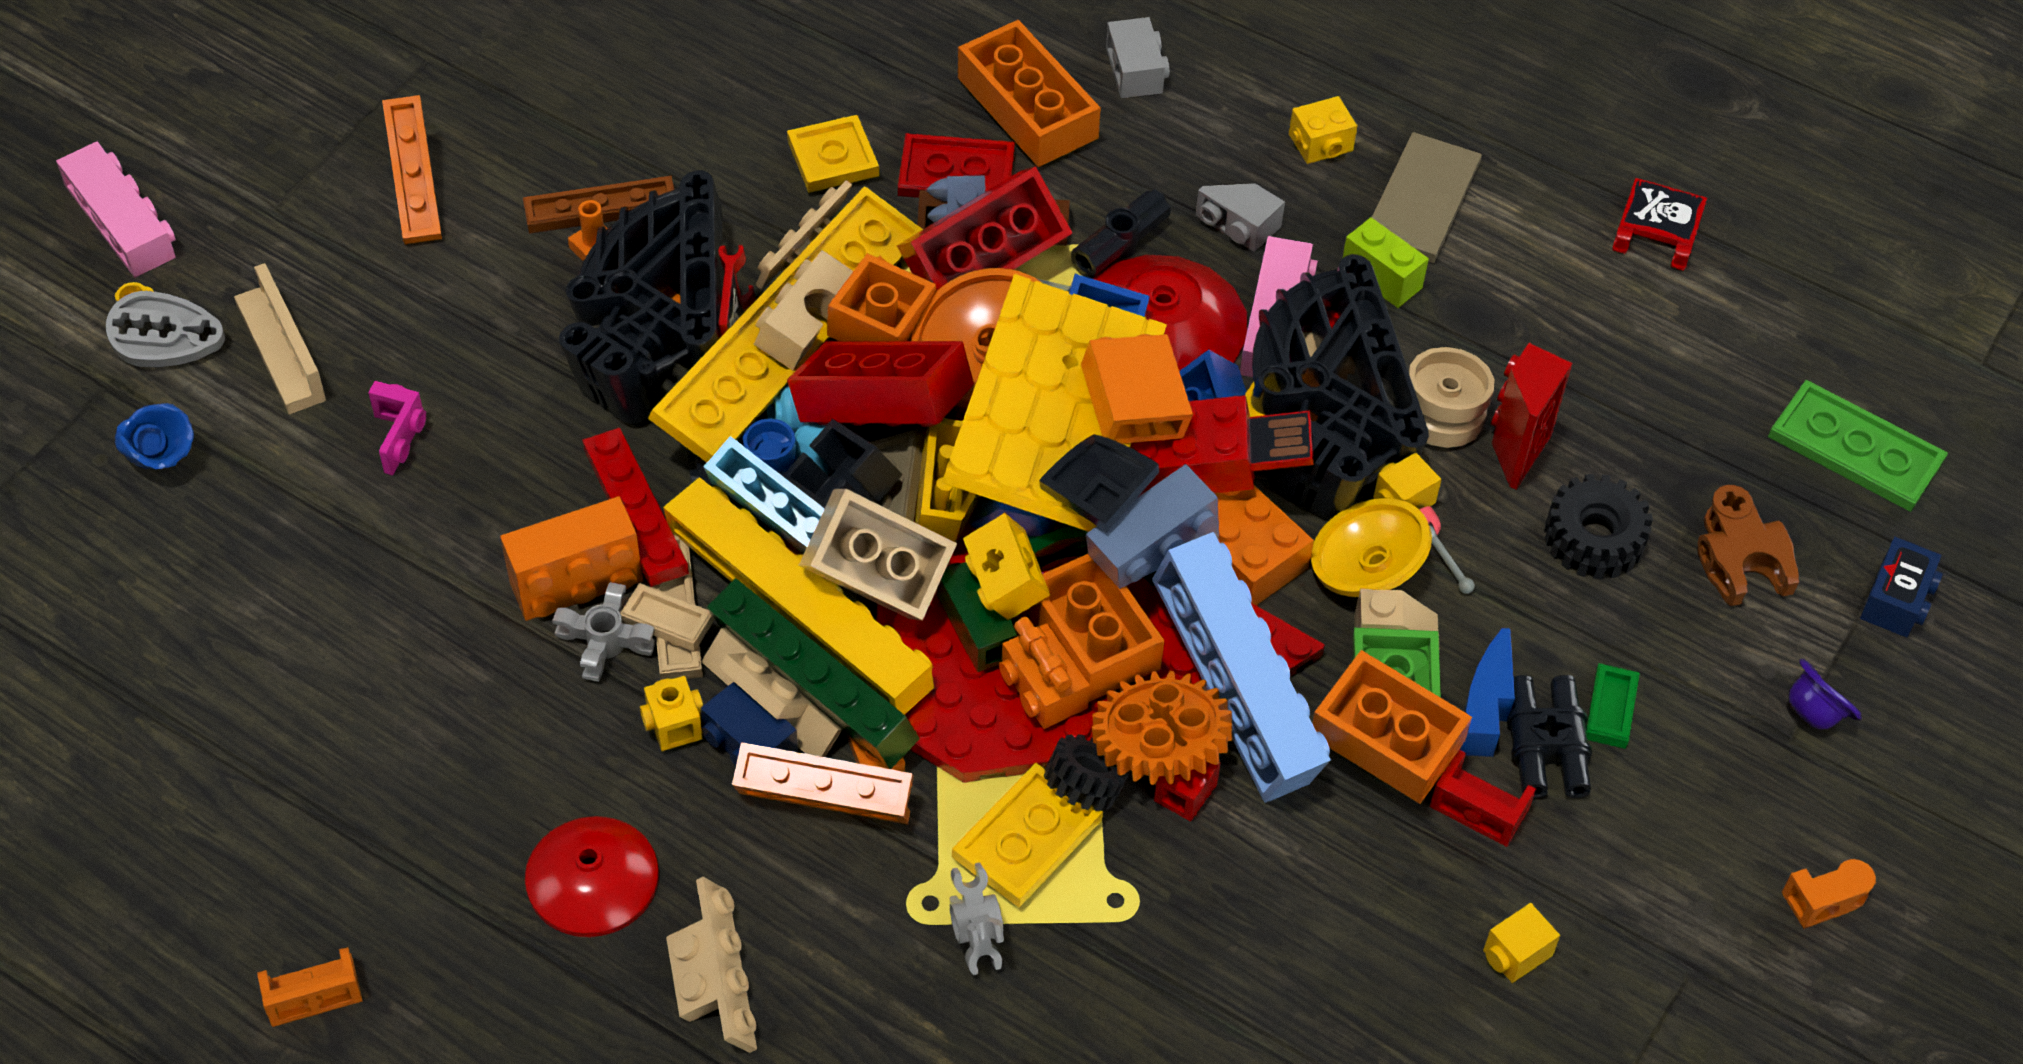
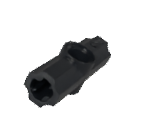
(1120, 233)

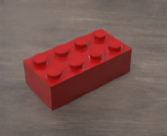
(988, 232)
(881, 382)

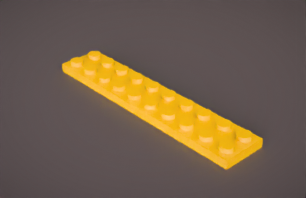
(739, 379)

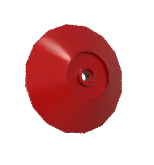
(1188, 297)

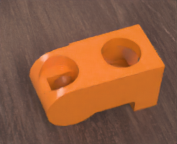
(1829, 894)

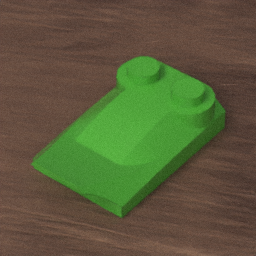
(1406, 651)

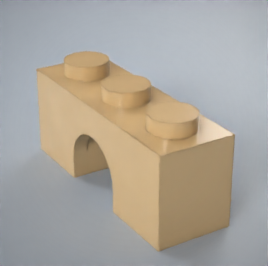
(789, 328)

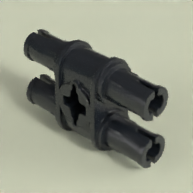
(1550, 736)

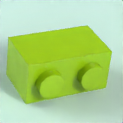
(1396, 263)

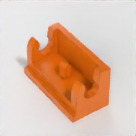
(310, 990)

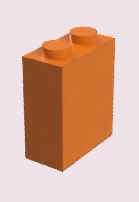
(1136, 388)

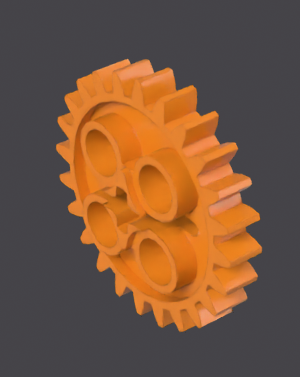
(1162, 727)

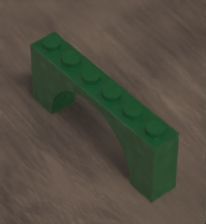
(986, 630)

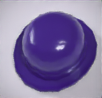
(1819, 702)

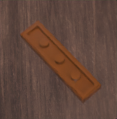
(561, 208)

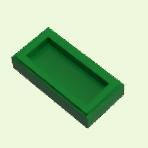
(1612, 705)

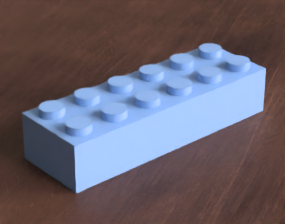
(1237, 657)

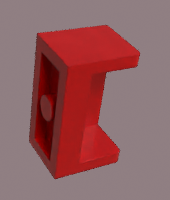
(1479, 803)

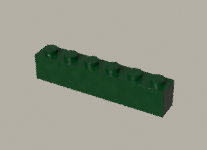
(815, 674)

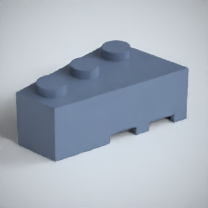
(1157, 521)

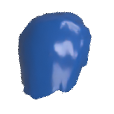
(155, 436)

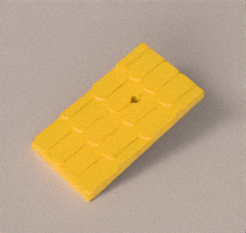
(1034, 396)

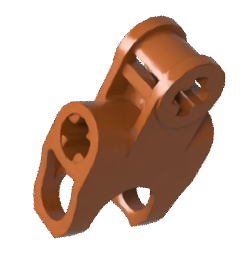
(1742, 544)

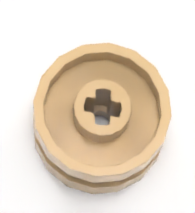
(1452, 394)

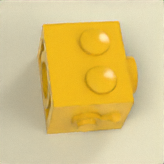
(1322, 130)

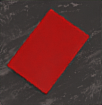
(936, 157)

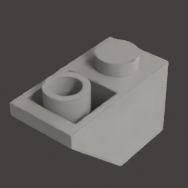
(1241, 212)

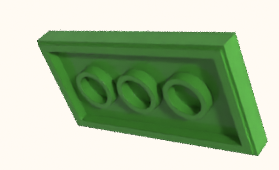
(1858, 445)

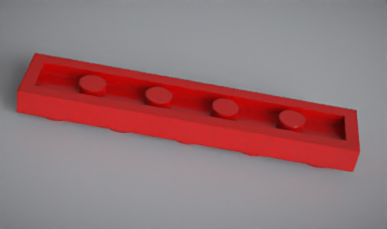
(622, 477)

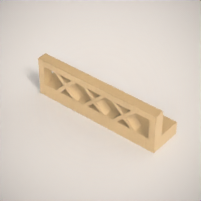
(280, 344)

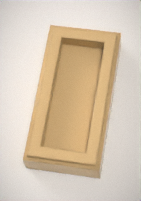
(670, 616)

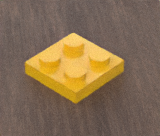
(832, 153)

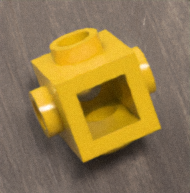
(672, 712)

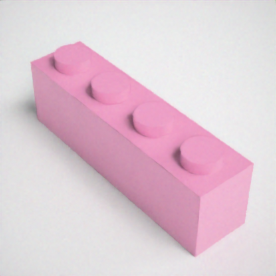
(117, 209)
(1280, 269)

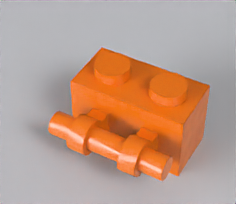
(1043, 674)

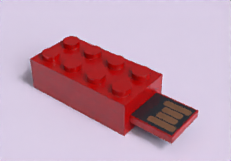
(1229, 445)

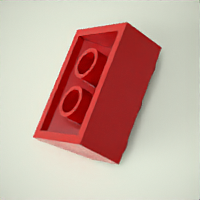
(1528, 409)

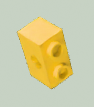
(1005, 567)

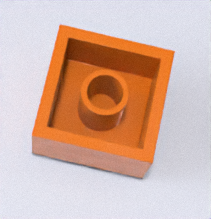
(878, 303)

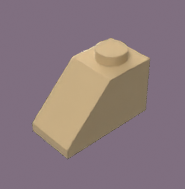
(1393, 611)

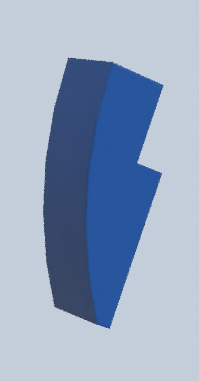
(1490, 696)

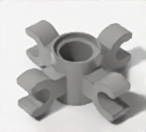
(607, 644)
(976, 918)

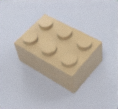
(877, 554)

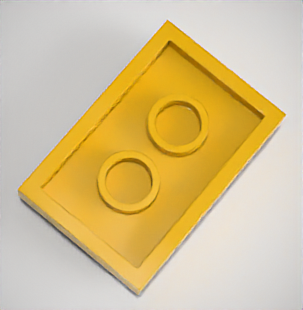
(1025, 836)

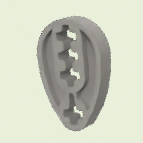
(178, 347)

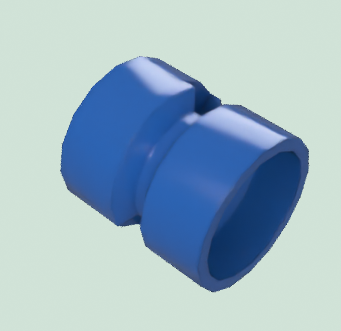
(772, 443)

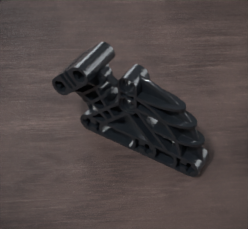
(625, 285)
(1347, 416)

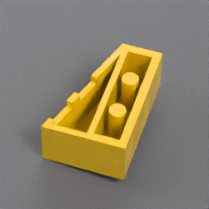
(939, 505)

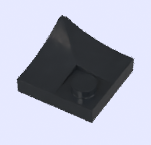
(1099, 479)

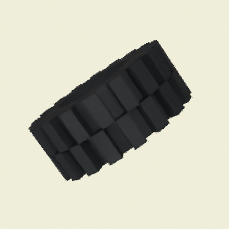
(1604, 504)

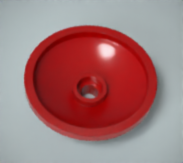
(593, 896)

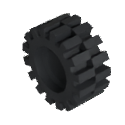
(1083, 774)

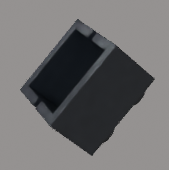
(855, 465)

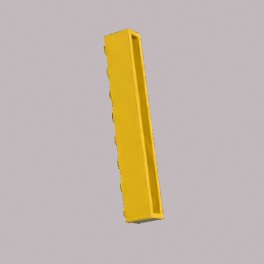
(815, 605)

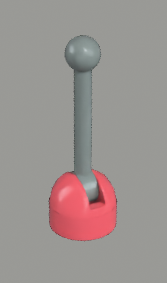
(1465, 584)

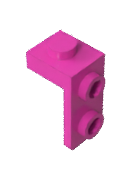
(406, 411)

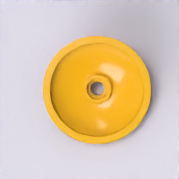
(1371, 546)

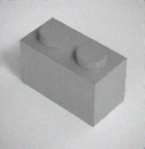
(1136, 57)

